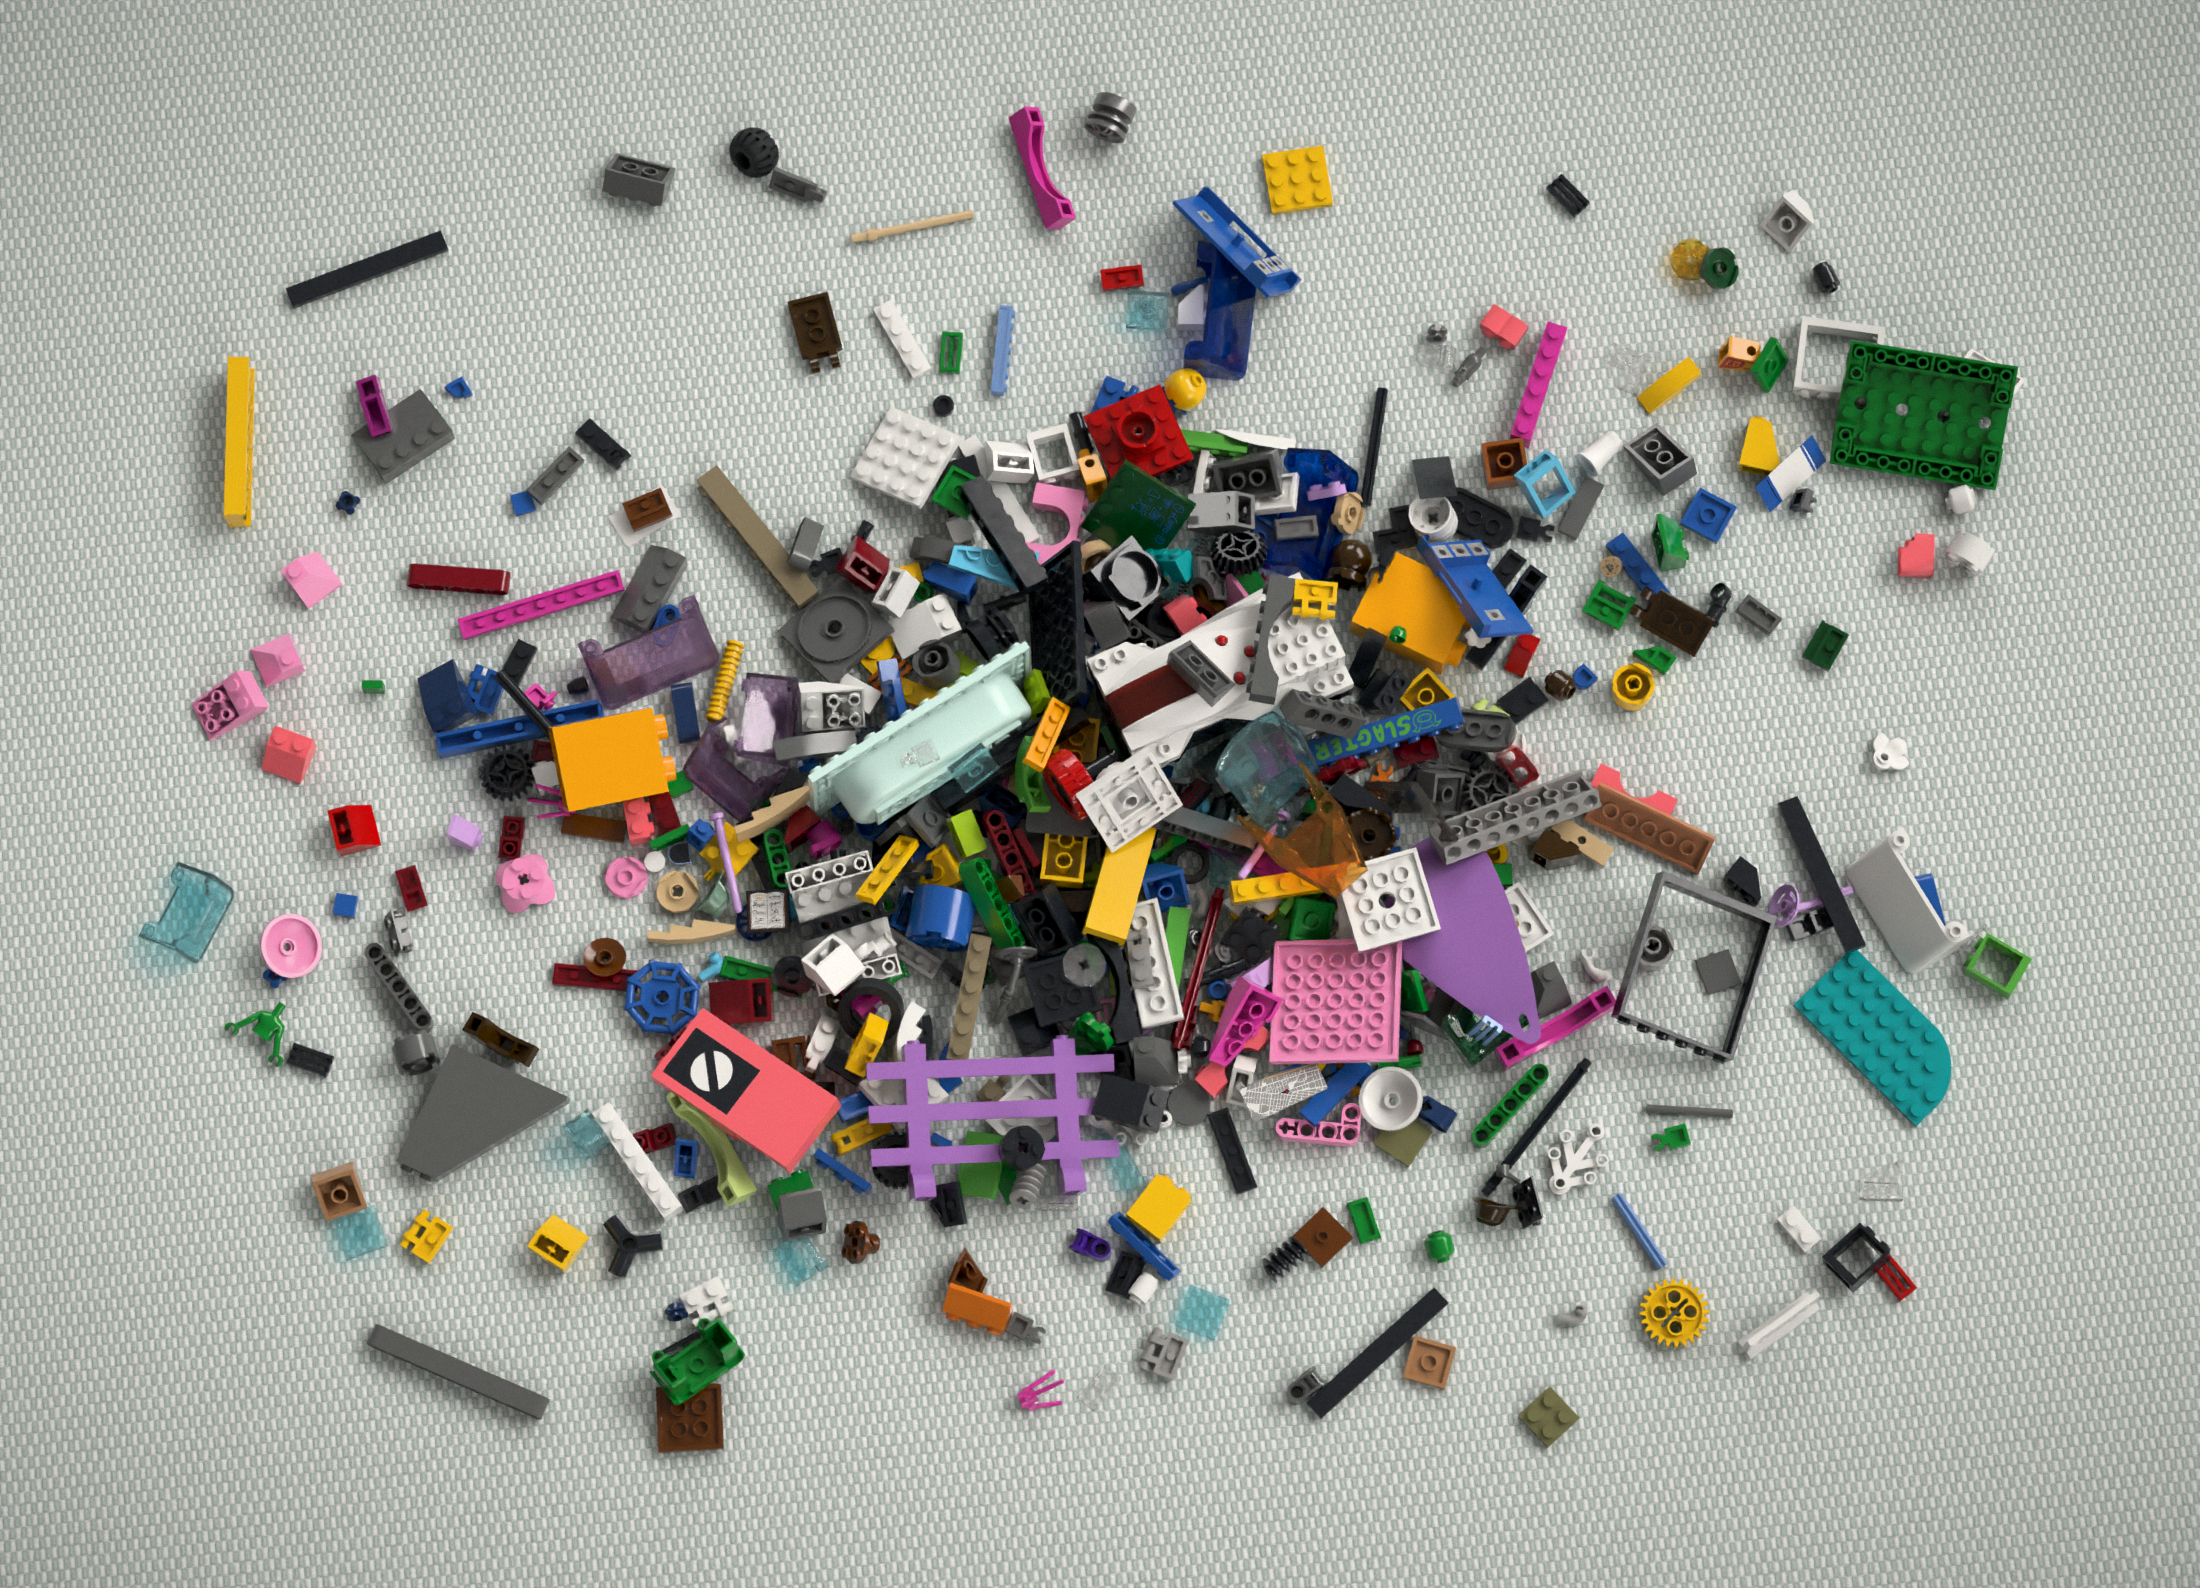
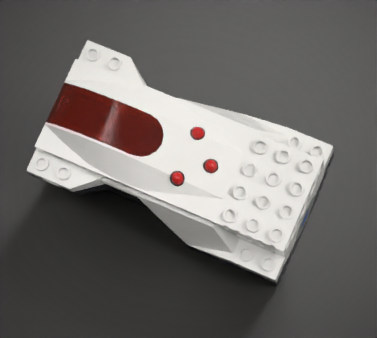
(1159, 710)

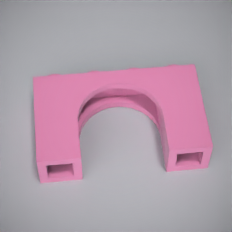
(1065, 502)

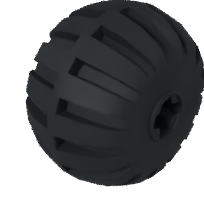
(754, 152)

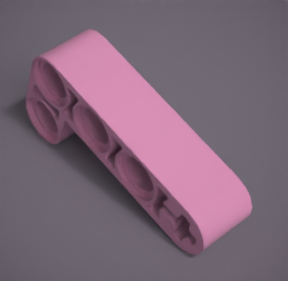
(1316, 1137)

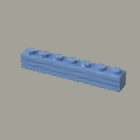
(1002, 350)

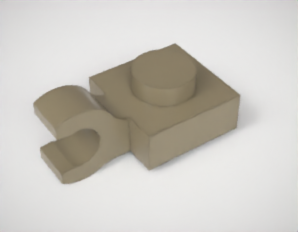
(993, 1090)

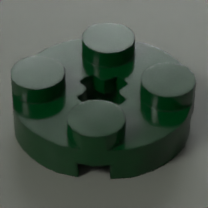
(1709, 268)

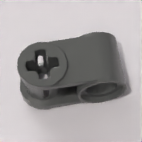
(1308, 1383)

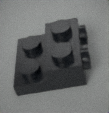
(1251, 935)

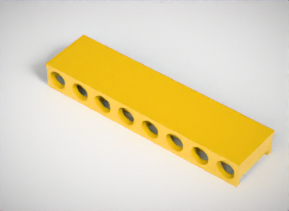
(239, 442)
(1118, 888)

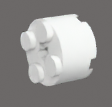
(1969, 552)

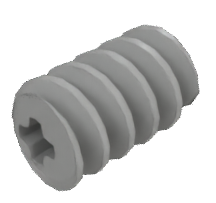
(1027, 1187)

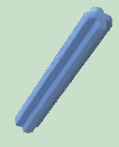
(1639, 1231)

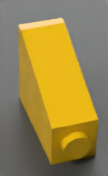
(1759, 448)

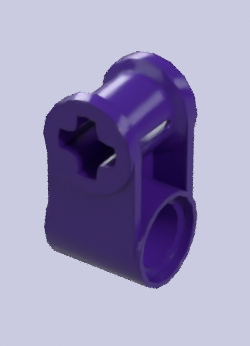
(1089, 1245)

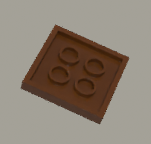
(693, 1424)

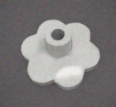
(1474, 640)

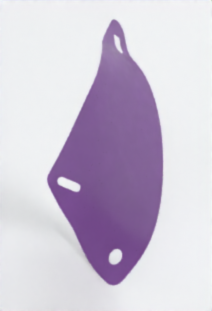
(1479, 946)

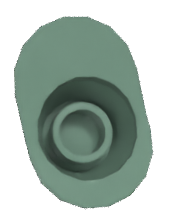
(716, 900)

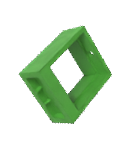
(2004, 949)

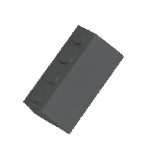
(650, 588)

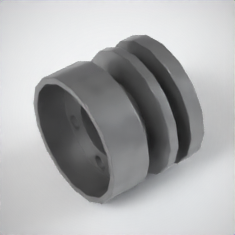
(1110, 117)

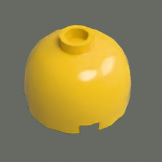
(1185, 388)

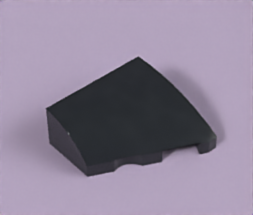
(1122, 1061)

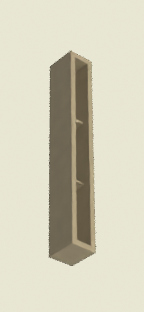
(757, 537)

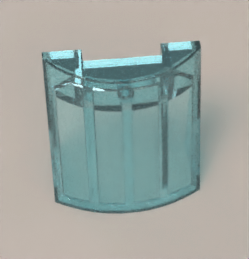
(1263, 766)

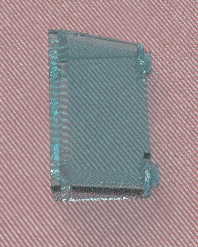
(191, 913)

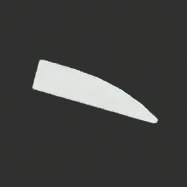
(1262, 440)

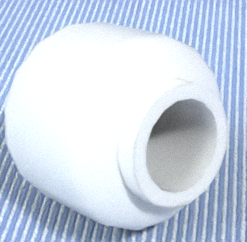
(1961, 499)

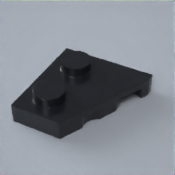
(949, 1204)

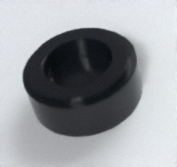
(943, 405)

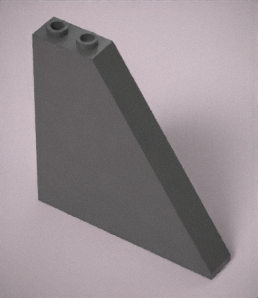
(471, 1112)

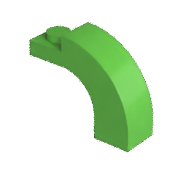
(1029, 782)

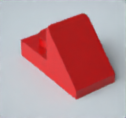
(1522, 654)

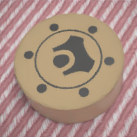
(1611, 566)

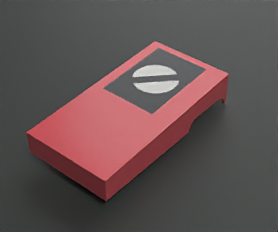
(746, 1090)

